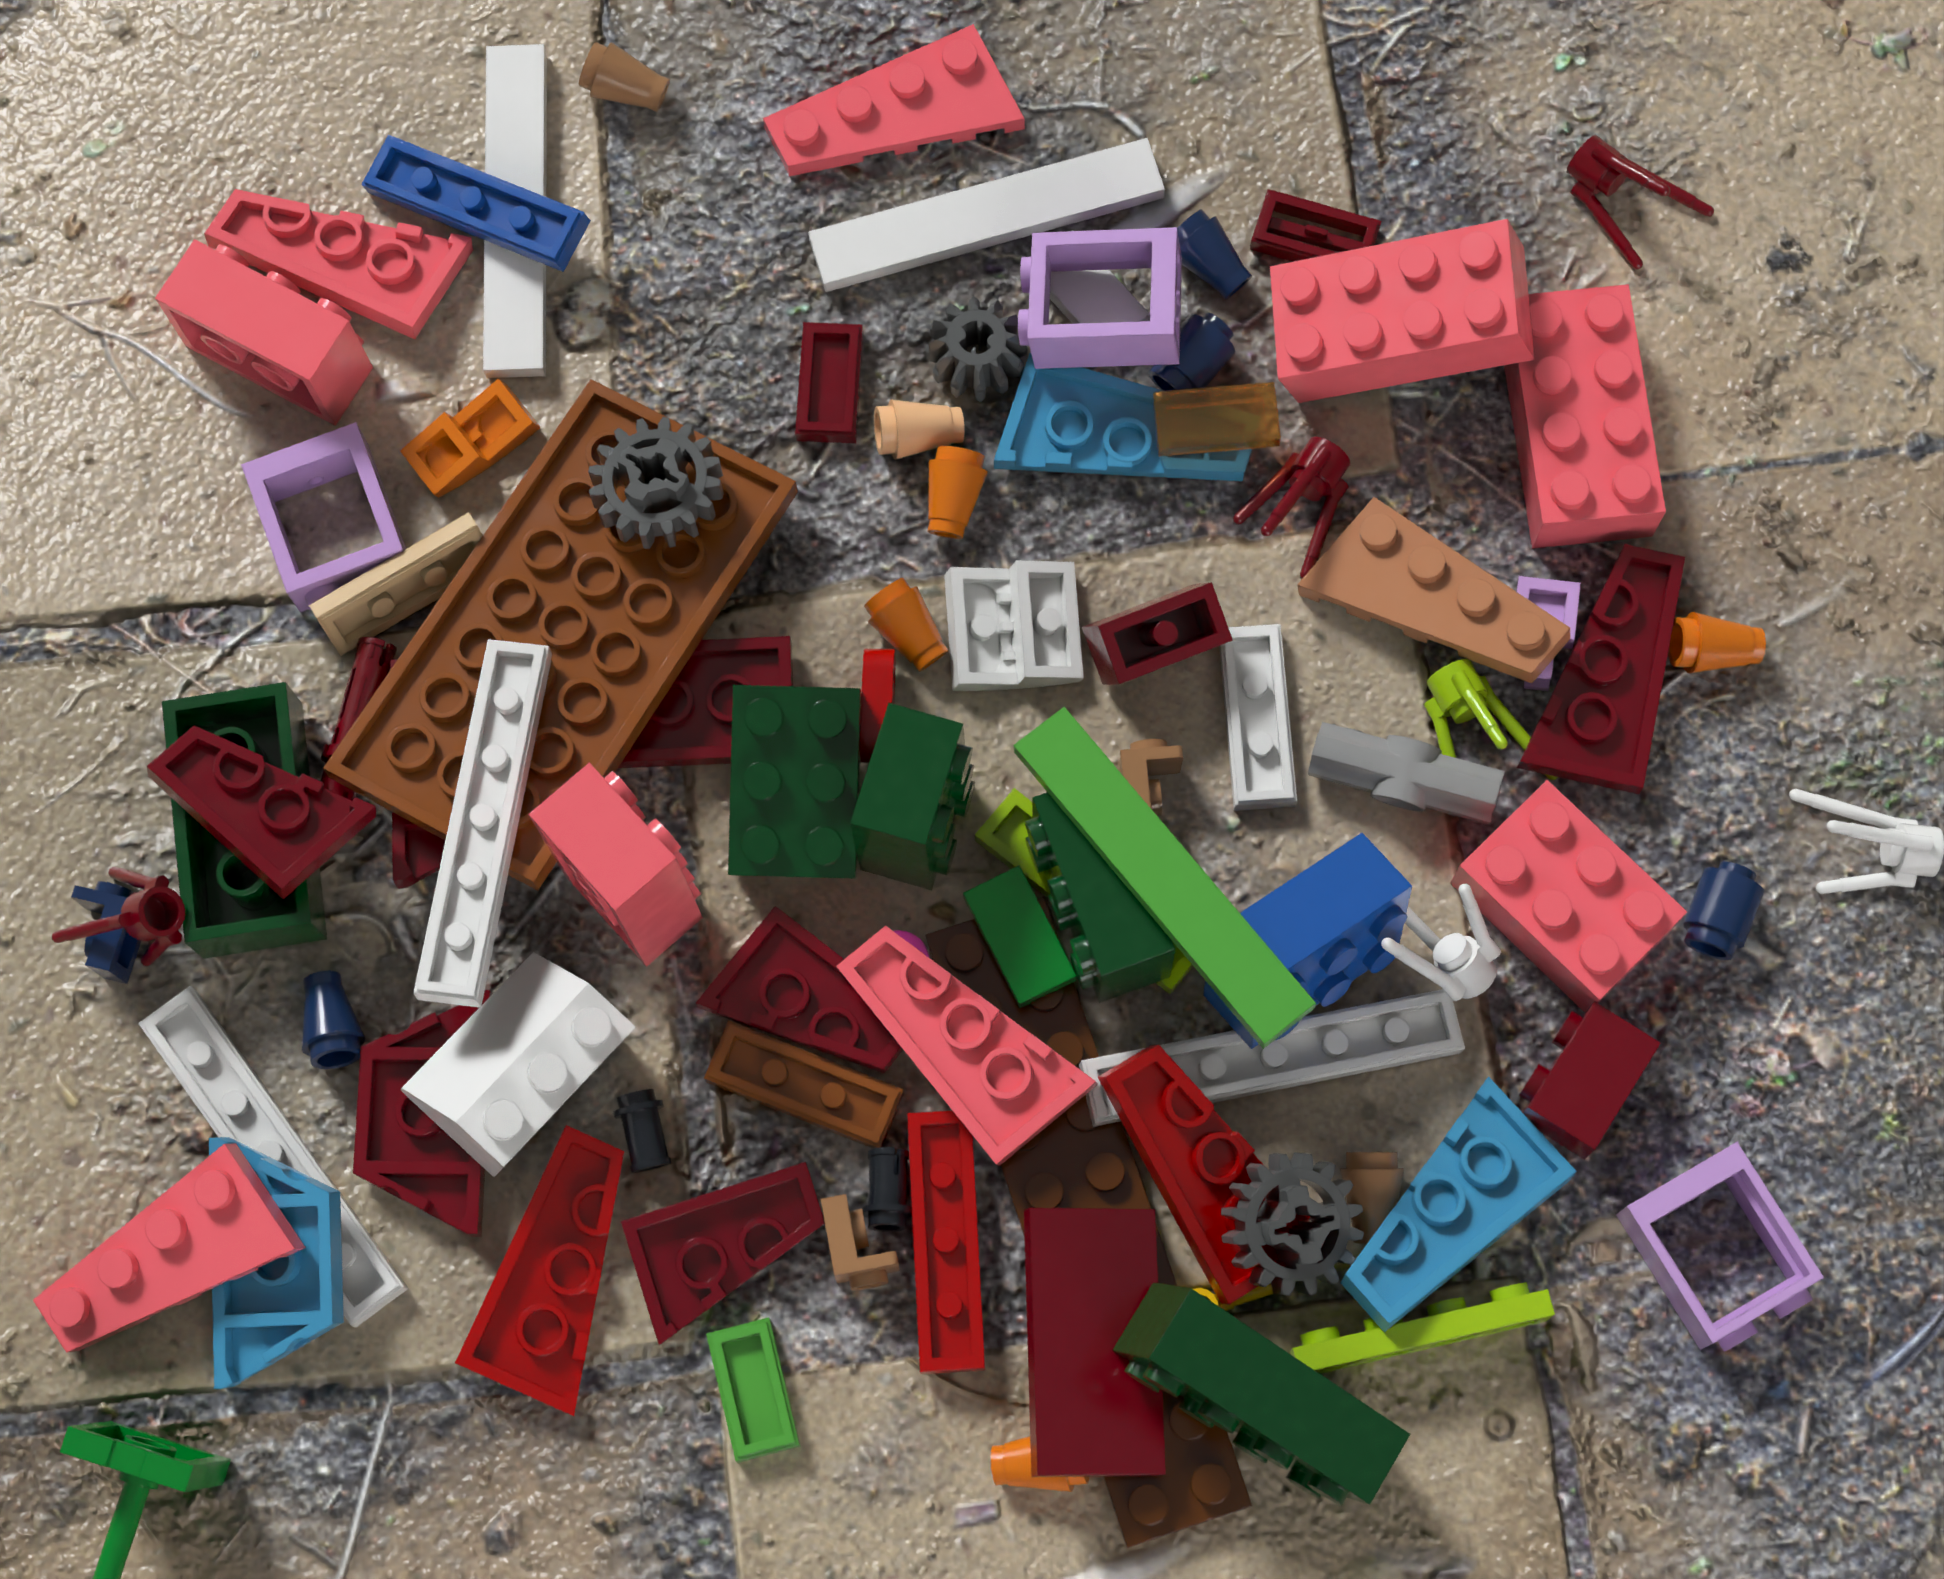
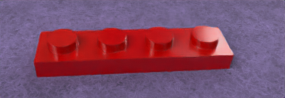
(945, 1244)

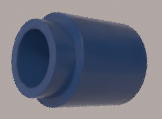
(1203, 353)
(1722, 910)

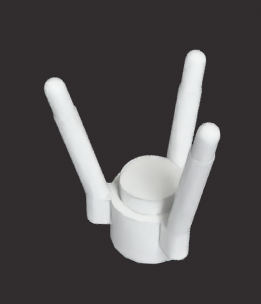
(1904, 844)
(1461, 963)

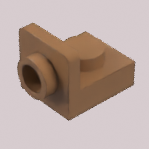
(1147, 759)
(845, 1235)

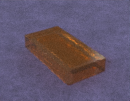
(1216, 419)

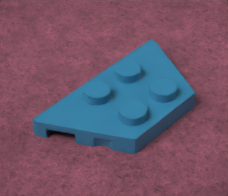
(286, 1299)

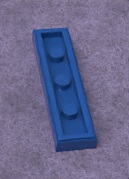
(476, 203)

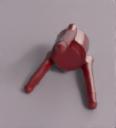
(1604, 170)
(1311, 474)
(145, 915)

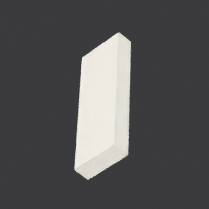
(1257, 719)

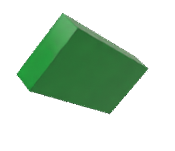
(1019, 936)

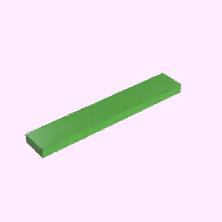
(1164, 877)

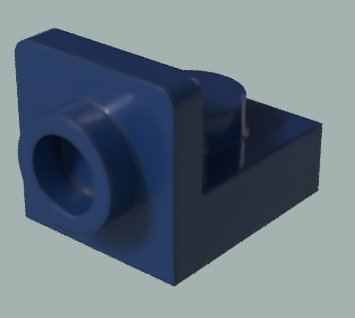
(111, 952)

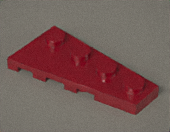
(1610, 690)

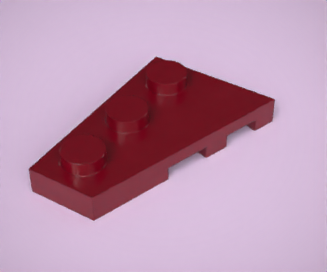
(259, 812)
(792, 989)
(716, 1242)

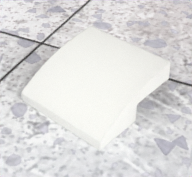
(1013, 626)

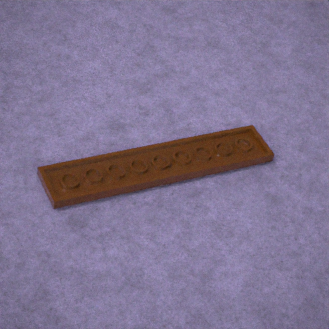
(1094, 1168)

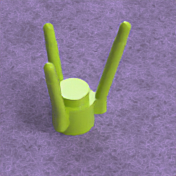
(1466, 695)

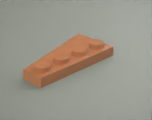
(1417, 583)

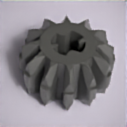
(980, 329)

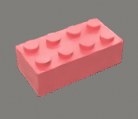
(1402, 312)
(1585, 422)
(619, 861)

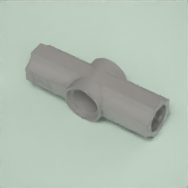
(1406, 773)

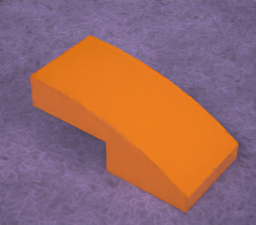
(471, 441)

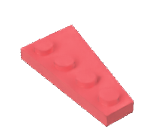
(912, 101)
(357, 264)
(973, 1054)
(185, 1242)

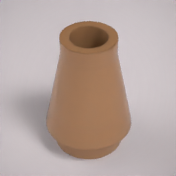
(621, 78)
(1375, 1187)

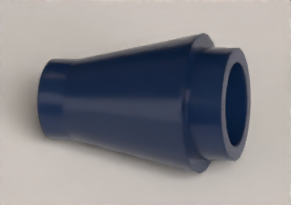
(1211, 255)
(329, 1023)

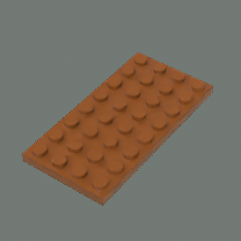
(559, 579)

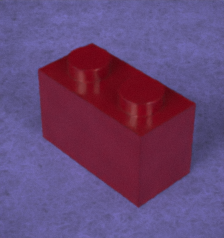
(1157, 633)
(1588, 1079)

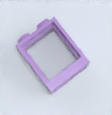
(1112, 342)
(307, 467)
(1767, 1219)

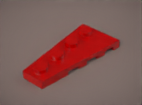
(1189, 1158)
(546, 1289)

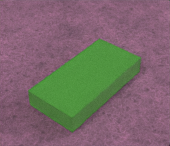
(753, 1390)

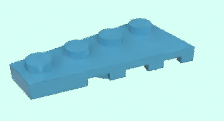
(1097, 426)
(1460, 1203)

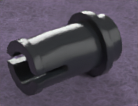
(643, 1130)
(887, 1190)

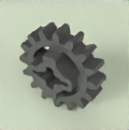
(656, 482)
(1302, 1246)

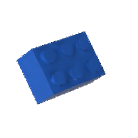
(1329, 923)

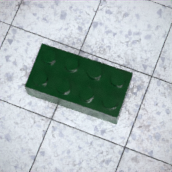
(223, 899)
(1261, 1393)

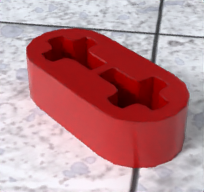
(877, 692)

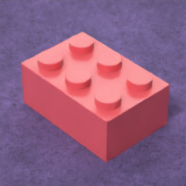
(265, 330)
(1568, 896)

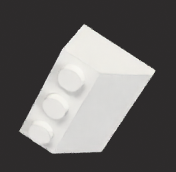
(517, 1061)

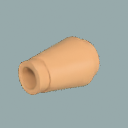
(916, 427)

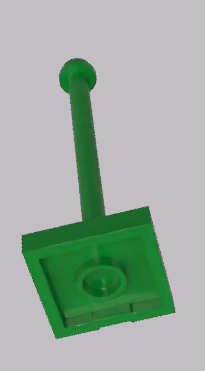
(143, 1465)

